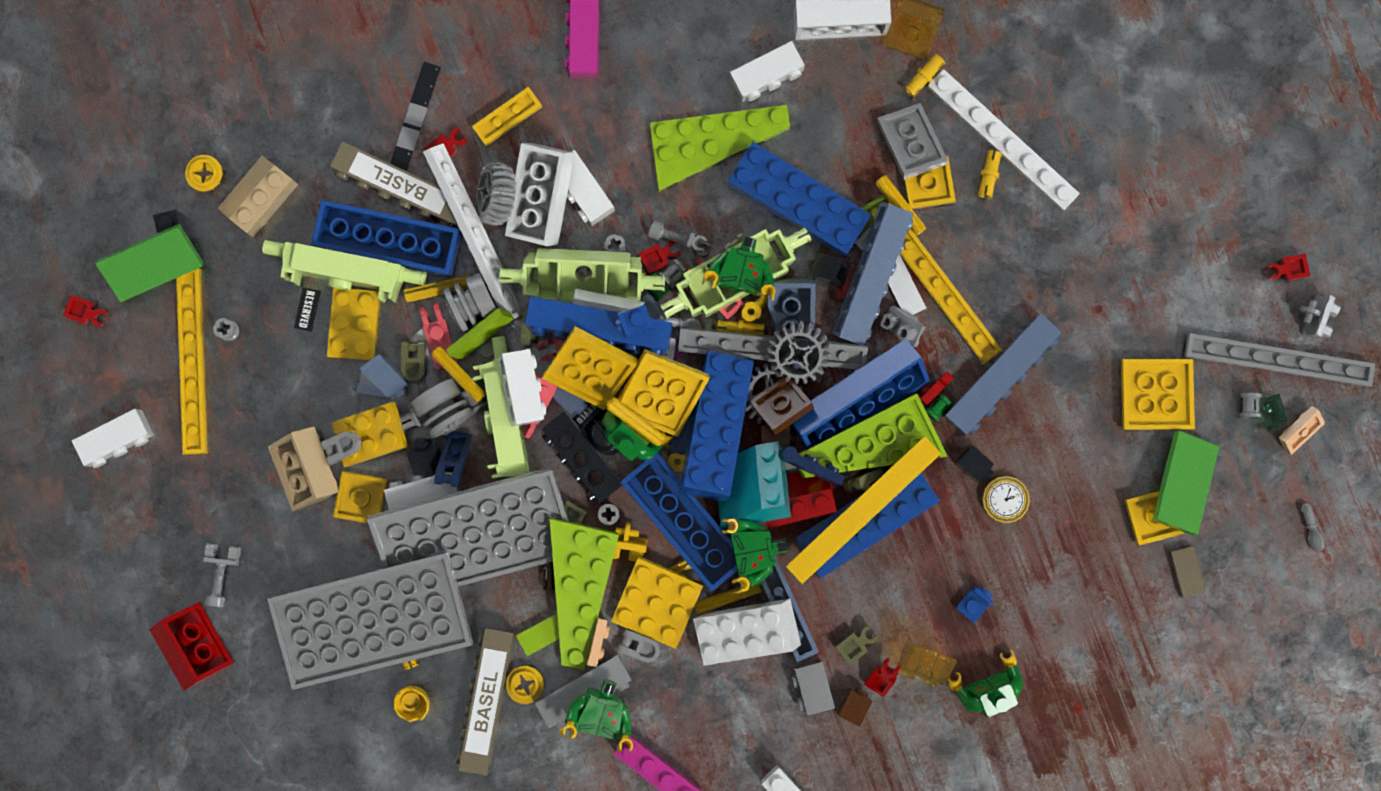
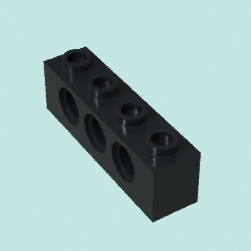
(563, 425)

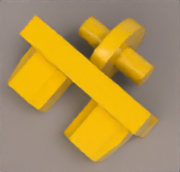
(630, 540)

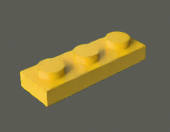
(507, 116)

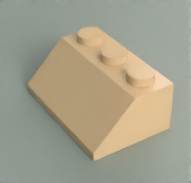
(257, 196)
(303, 468)

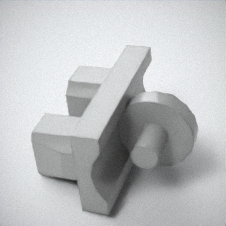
(1317, 316)
(903, 325)

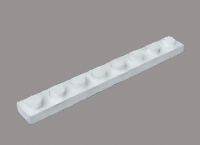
(1003, 140)
(472, 229)

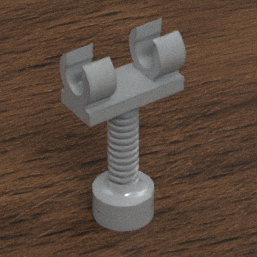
(693, 242)
(210, 553)

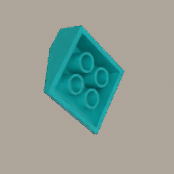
(758, 487)

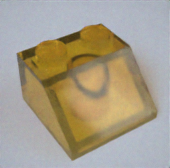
(914, 28)
(926, 664)

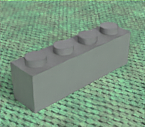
(556, 704)

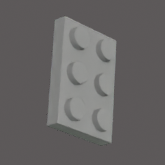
(912, 141)

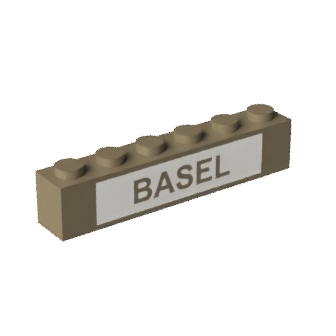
(393, 183)
(486, 702)

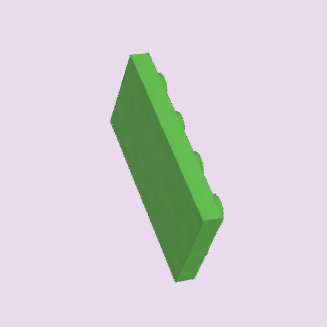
(149, 263)
(1186, 483)

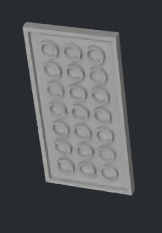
(482, 528)
(370, 621)

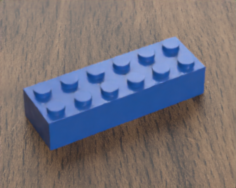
(798, 199)
(387, 238)
(561, 317)
(863, 394)
(716, 427)
(903, 508)
(682, 521)

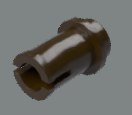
(548, 576)

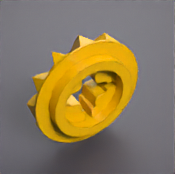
(197, 165)
(521, 695)

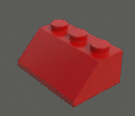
(807, 499)
(191, 646)

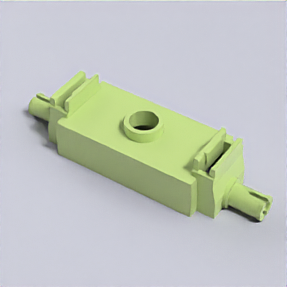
(342, 269)
(559, 277)
(715, 299)
(508, 440)

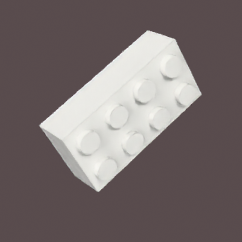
(841, 18)
(540, 194)
(747, 632)

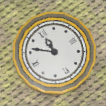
(1005, 499)

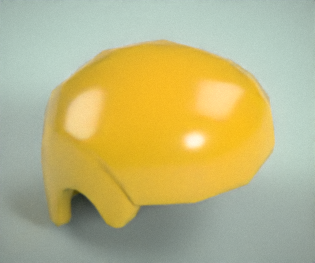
(411, 703)

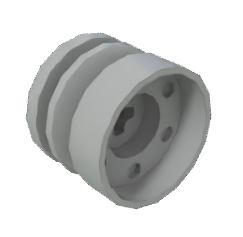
(470, 303)
(443, 411)

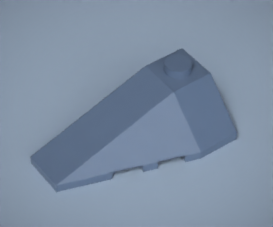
(795, 303)
(381, 379)

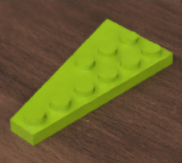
(700, 142)
(877, 439)
(581, 572)

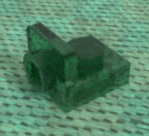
(1274, 409)

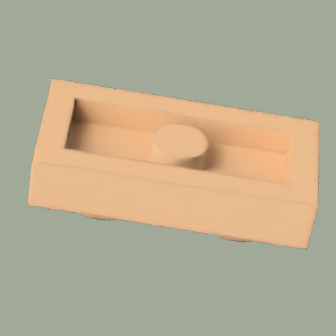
(1301, 430)
(596, 652)

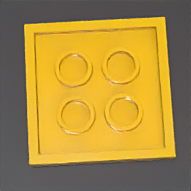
(589, 368)
(663, 391)
(1157, 394)
(657, 602)

